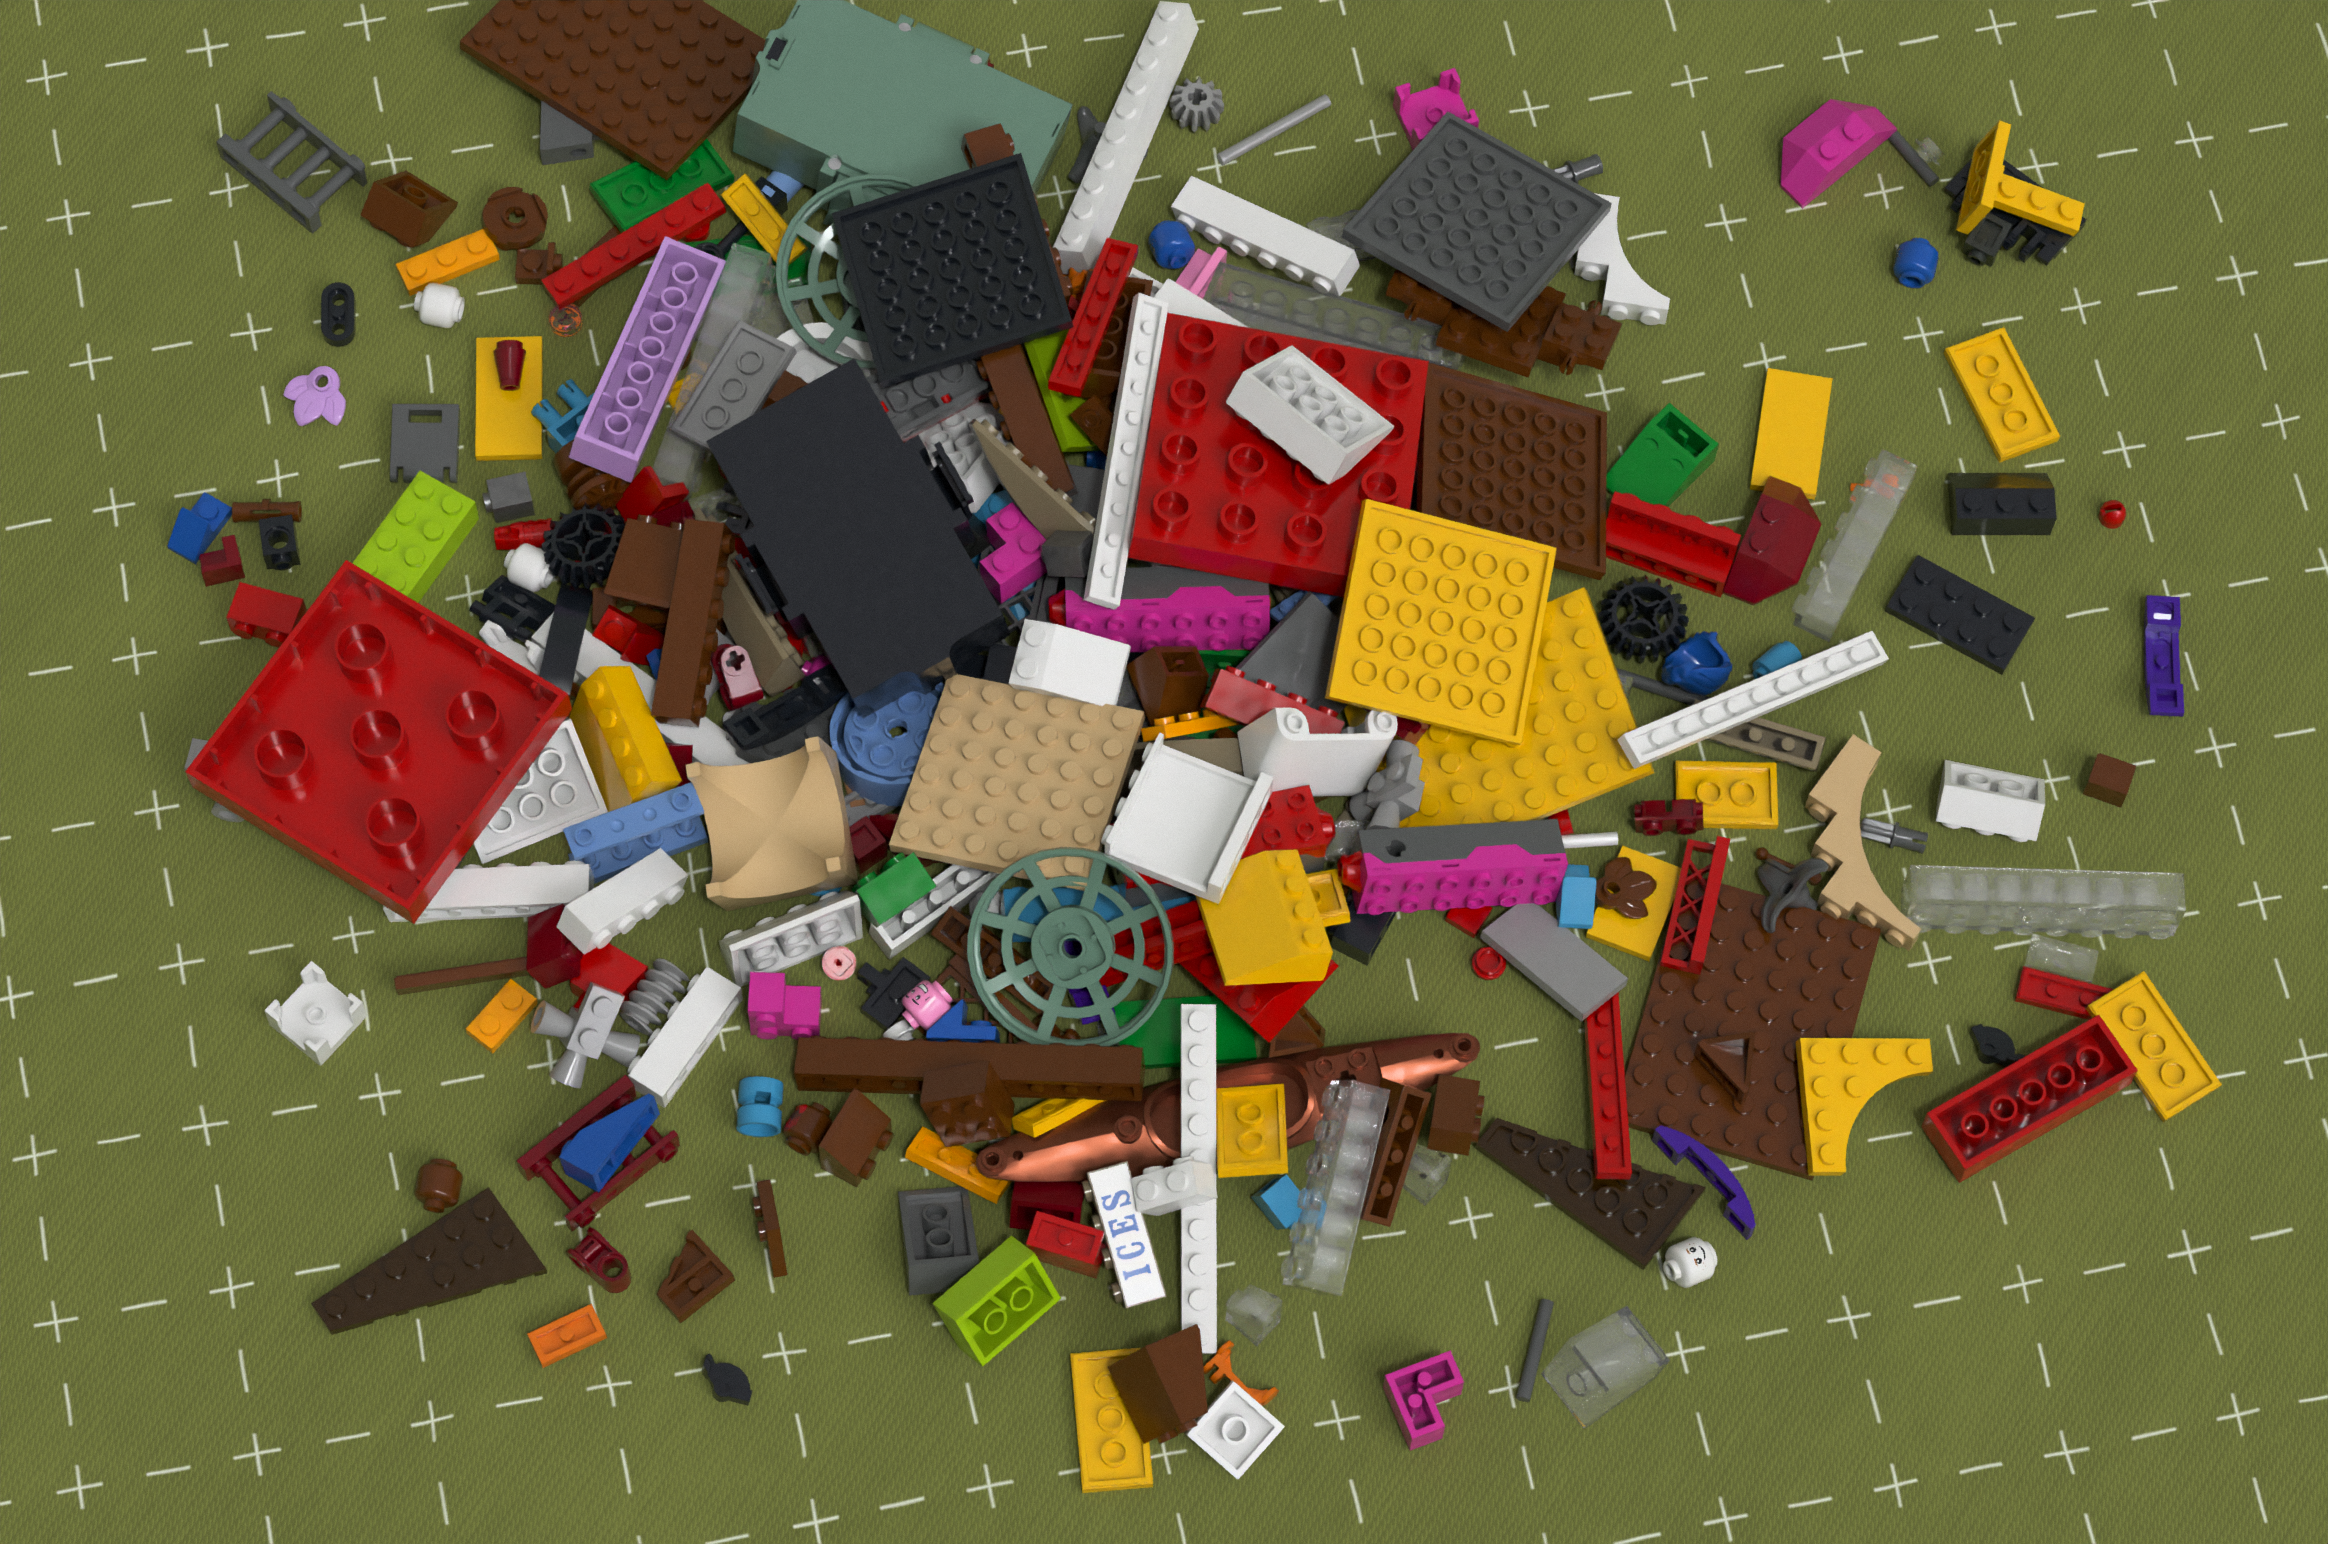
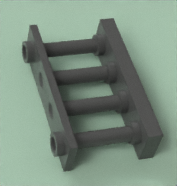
(284, 190)

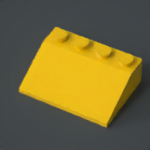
(621, 738)
(1267, 923)

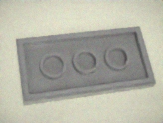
(734, 384)
(1554, 959)

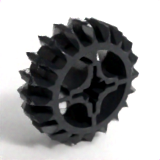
(576, 540)
(1659, 604)

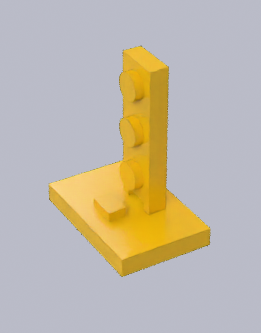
(1991, 188)

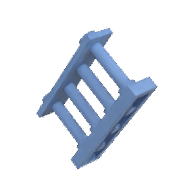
(637, 830)

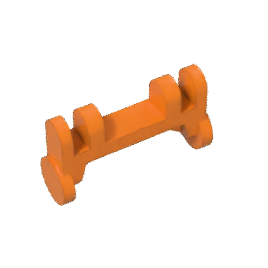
(1223, 1363)

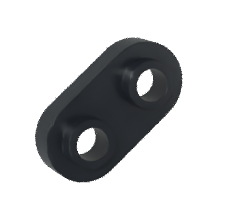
(338, 317)

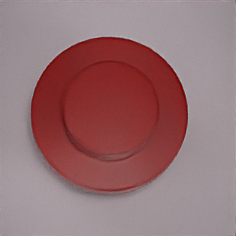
(1488, 964)

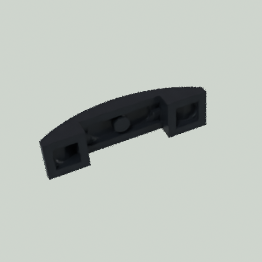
(566, 636)
(789, 712)

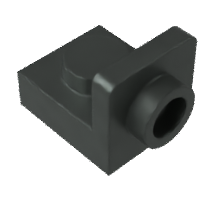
(1986, 240)

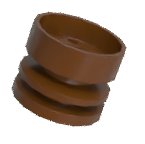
(588, 483)

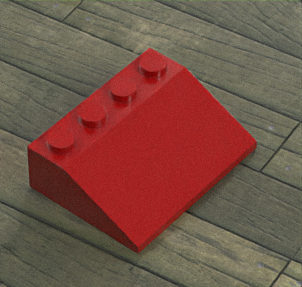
(1260, 1006)

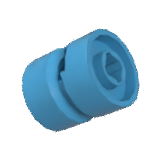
(760, 1105)

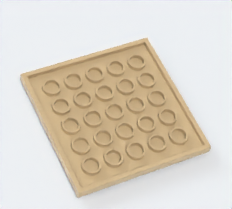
(1015, 778)

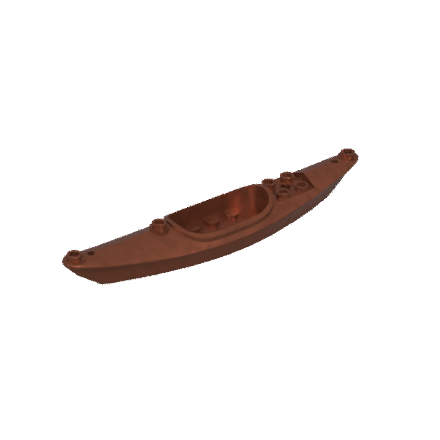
(1149, 1129)

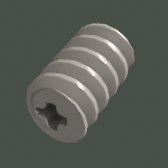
(652, 995)

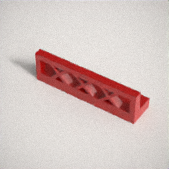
(1708, 906)

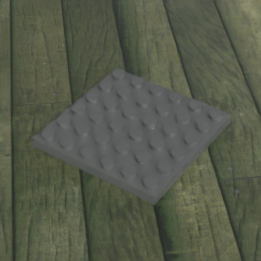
(1477, 221)

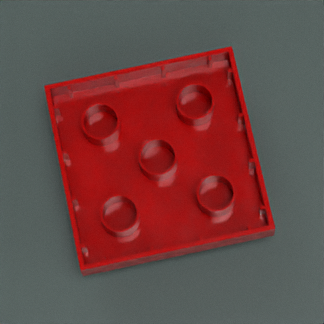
(379, 741)

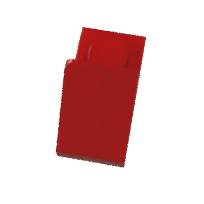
(627, 635)

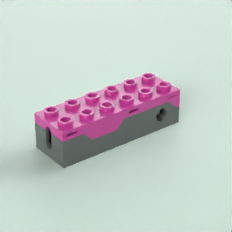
(1171, 610)
(1455, 866)

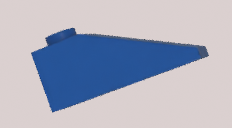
(606, 1143)

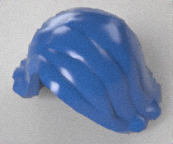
(1698, 665)

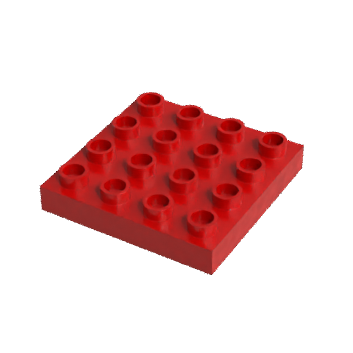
(1235, 501)

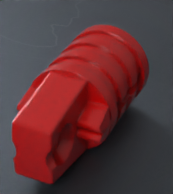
(521, 532)

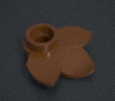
(1628, 887)

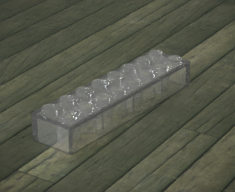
(1305, 312)
(2044, 901)

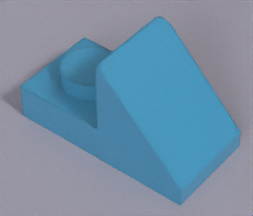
(1576, 898)

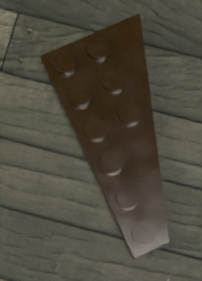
(1626, 1214)
(447, 1261)

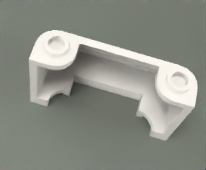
(1327, 762)

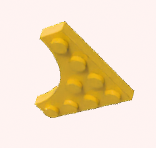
(1838, 1081)

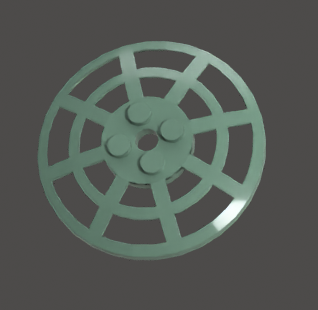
(822, 244)
(1051, 957)

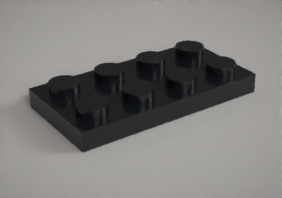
(1959, 614)

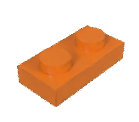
(567, 1335)

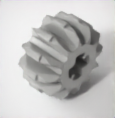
(1208, 108)

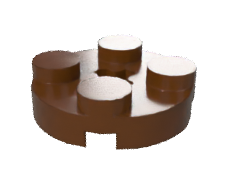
(509, 234)

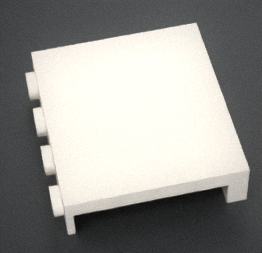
(1186, 820)

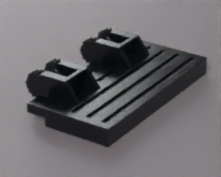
(2039, 236)

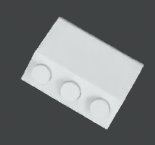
(1990, 801)

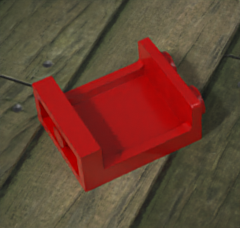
(1066, 1244)

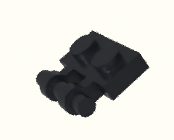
(517, 602)

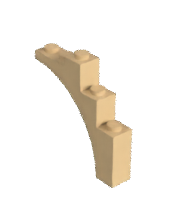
(1853, 886)

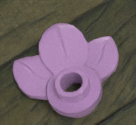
(315, 400)

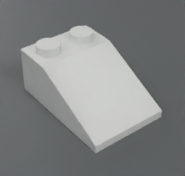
(1069, 664)

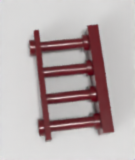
(539, 1159)

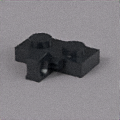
(887, 991)

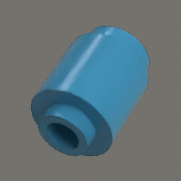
(1776, 658)

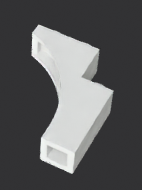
(1625, 292)

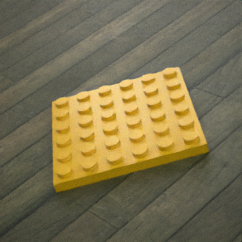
(1441, 622)

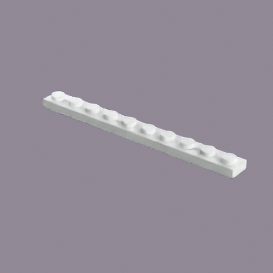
(1126, 451)
(1752, 699)
(1199, 1141)

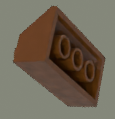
(1108, 364)

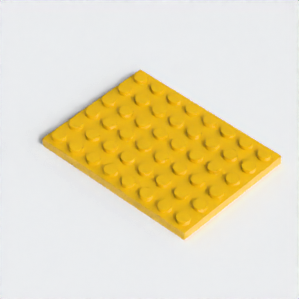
(1566, 742)

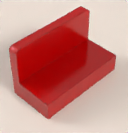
(648, 495)

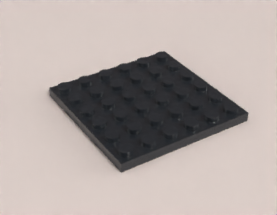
(952, 270)

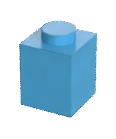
(1279, 1201)

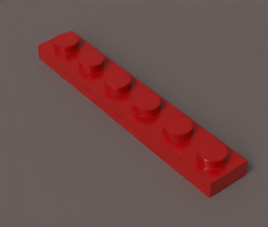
(633, 246)
(1093, 317)
(1608, 1092)

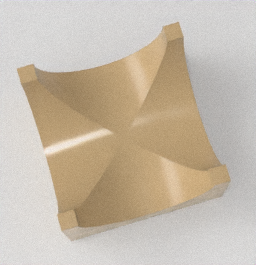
(776, 827)

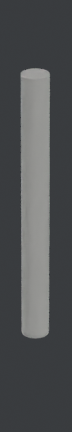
(1273, 129)

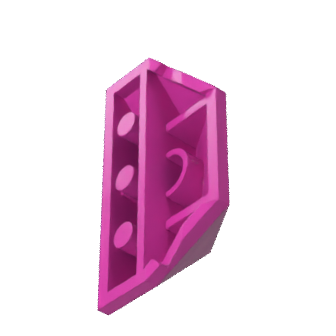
(1829, 146)

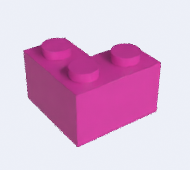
(1017, 553)
(782, 1008)
(1416, 1392)

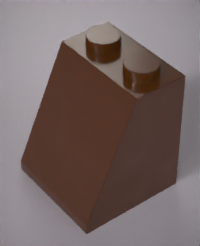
(645, 563)
(1164, 1385)

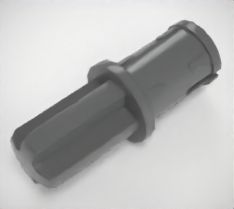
(1581, 169)
(1893, 834)

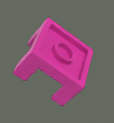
(1425, 108)

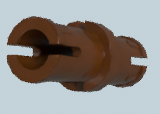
(244, 510)

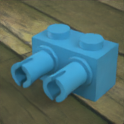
(563, 429)

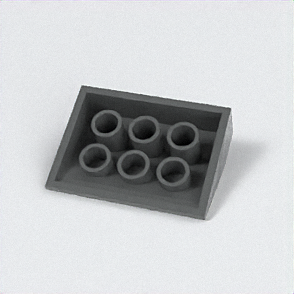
(1298, 654)

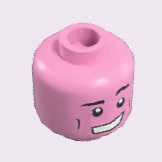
(926, 1004)

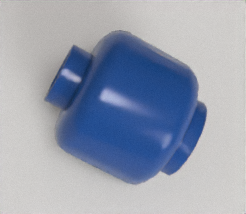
(1171, 243)
(1915, 263)

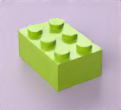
(996, 1300)

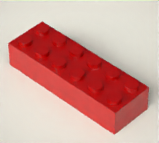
(2029, 1098)

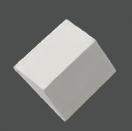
(1235, 1430)

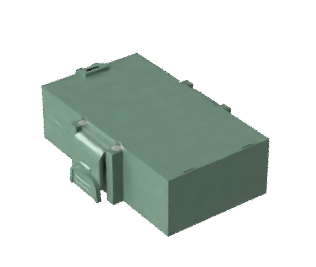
(874, 96)

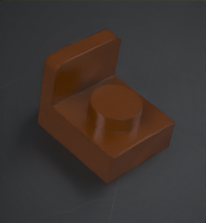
(536, 265)

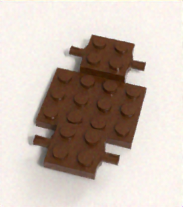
(1545, 331)

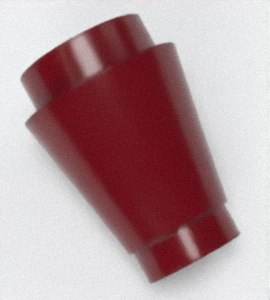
(509, 363)

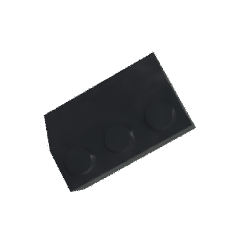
(2001, 503)

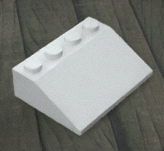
(1308, 413)
(965, 450)
(549, 797)
(793, 937)

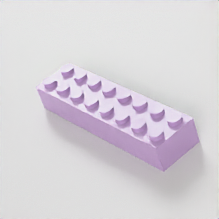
(647, 359)

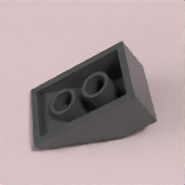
(937, 1238)

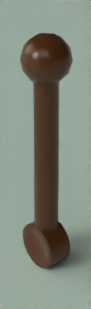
(1762, 854)

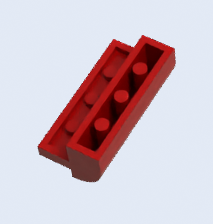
(1670, 543)

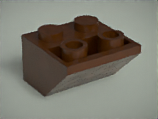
(1169, 681)

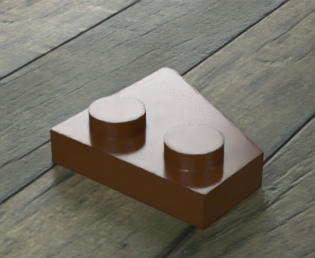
(769, 1228)
(693, 1279)

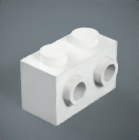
(1174, 1187)

